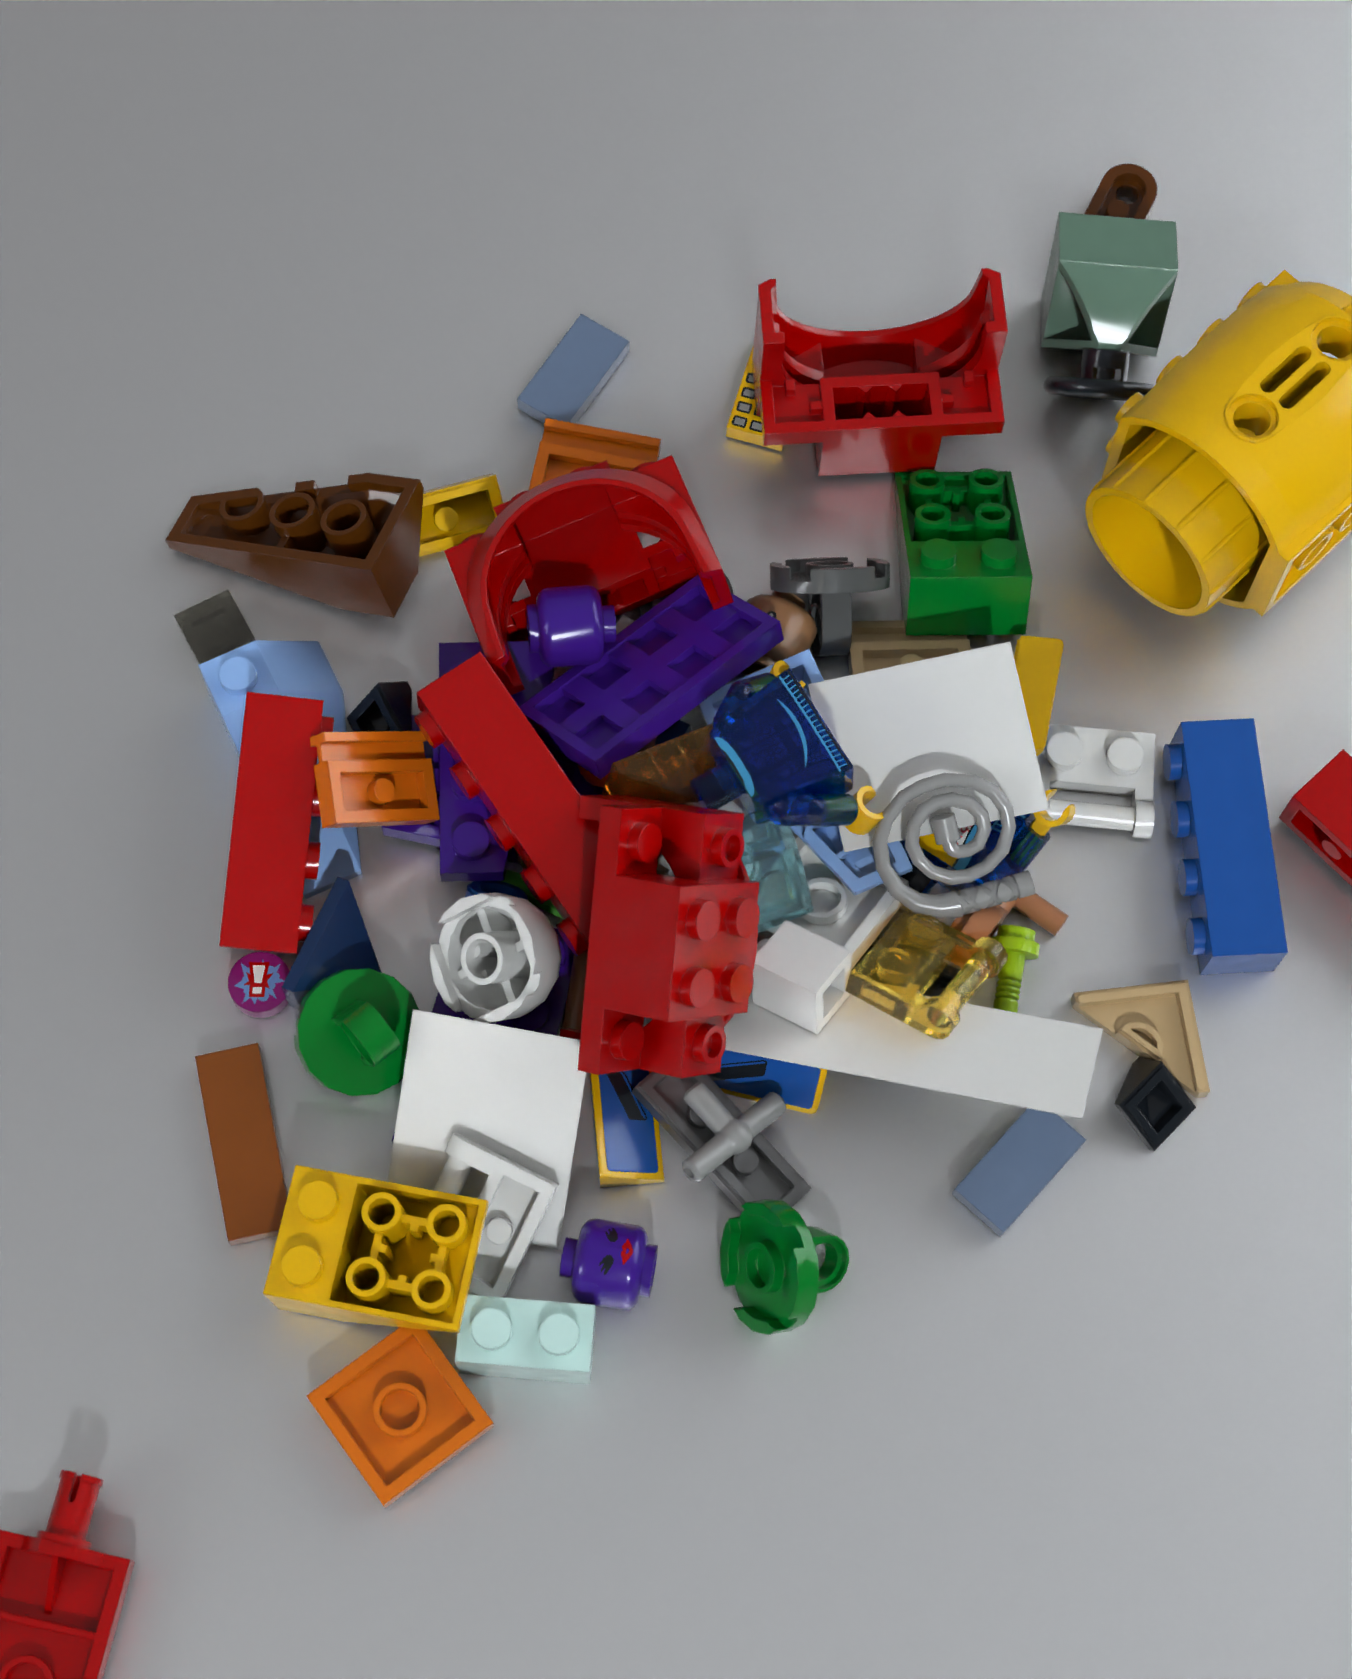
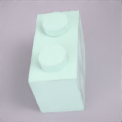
(526, 1339)

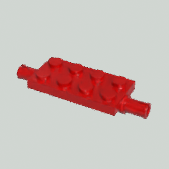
(58, 1594)

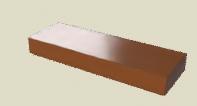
(243, 1142)

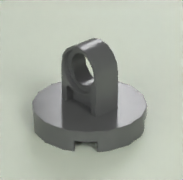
(829, 591)

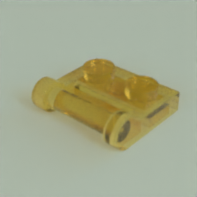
(911, 959)

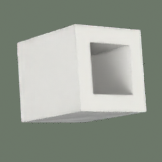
(801, 976)

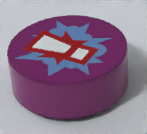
(257, 984)

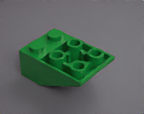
(961, 553)

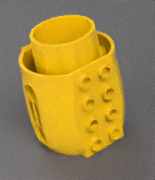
(1236, 457)

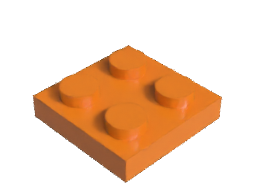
(400, 1412)

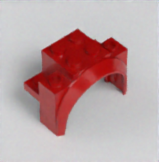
(885, 393)
(578, 535)
(665, 942)

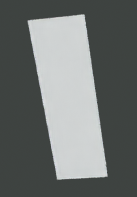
(986, 1056)

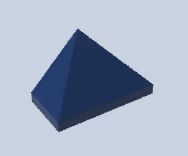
(333, 944)

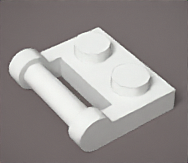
(1101, 764)
(514, 1212)

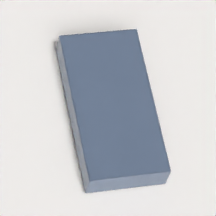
(574, 372)
(1018, 1168)

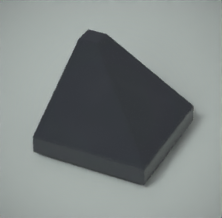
(384, 709)
(1152, 1101)

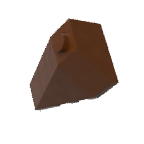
(331, 543)

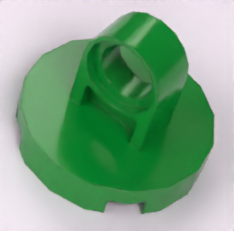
(355, 1031)
(776, 1265)

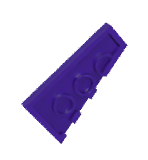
(466, 843)

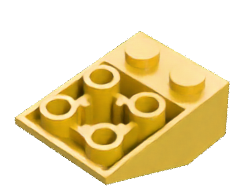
(375, 1251)

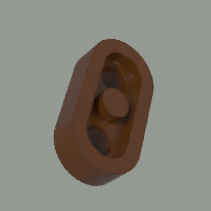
(1129, 182)

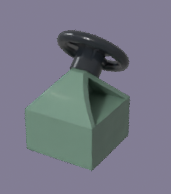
(1108, 298)

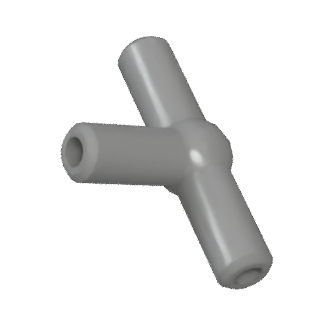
(731, 1133)

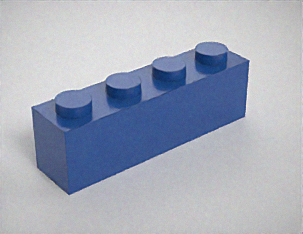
(1225, 847)

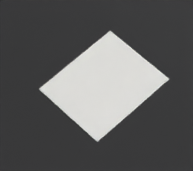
(930, 720)
(497, 1088)

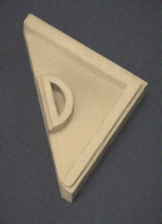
(1154, 1024)

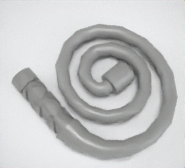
(946, 834)

